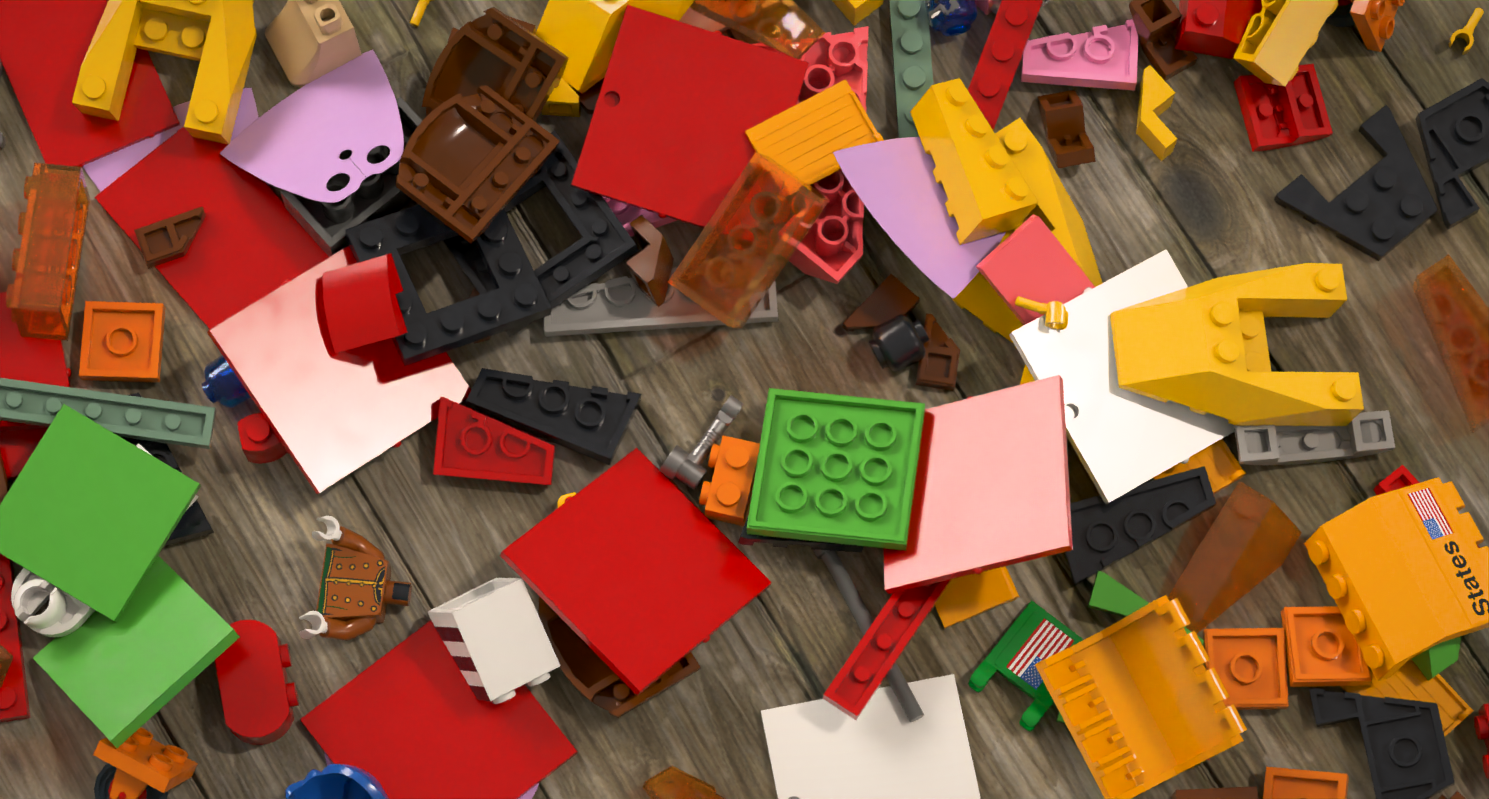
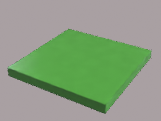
(836, 469)
(92, 512)
(136, 666)

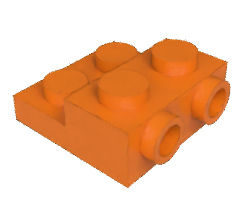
(732, 482)

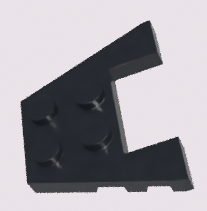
(1454, 144)
(1377, 207)
(1400, 741)

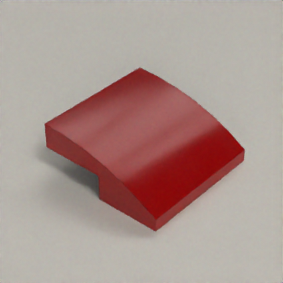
(1281, 114)
(363, 303)

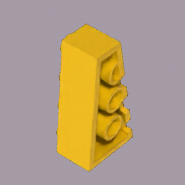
(1281, 36)
(971, 163)

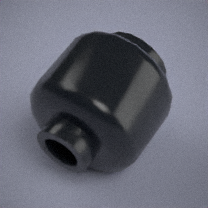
(899, 343)

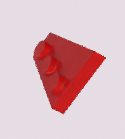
(488, 449)

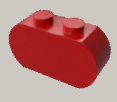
(255, 684)

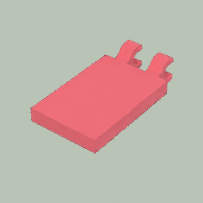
(1033, 267)

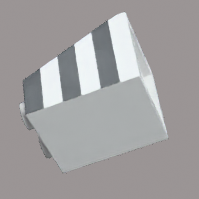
(496, 638)

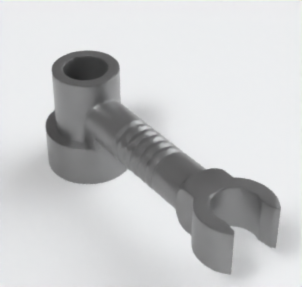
(687, 465)

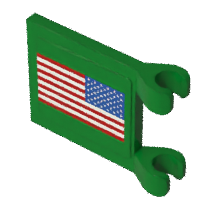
(1027, 642)

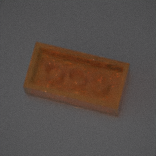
(748, 240)
(49, 251)

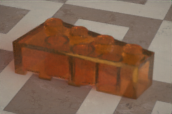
(1461, 333)

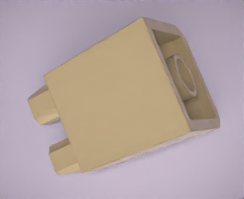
(312, 39)

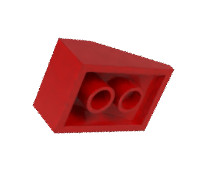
(1214, 25)

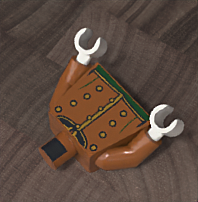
(352, 586)

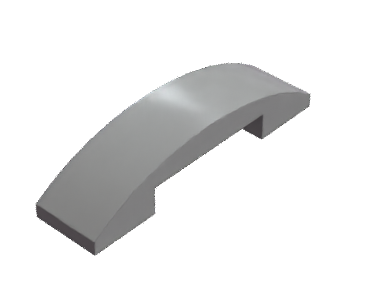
(1291, 445)

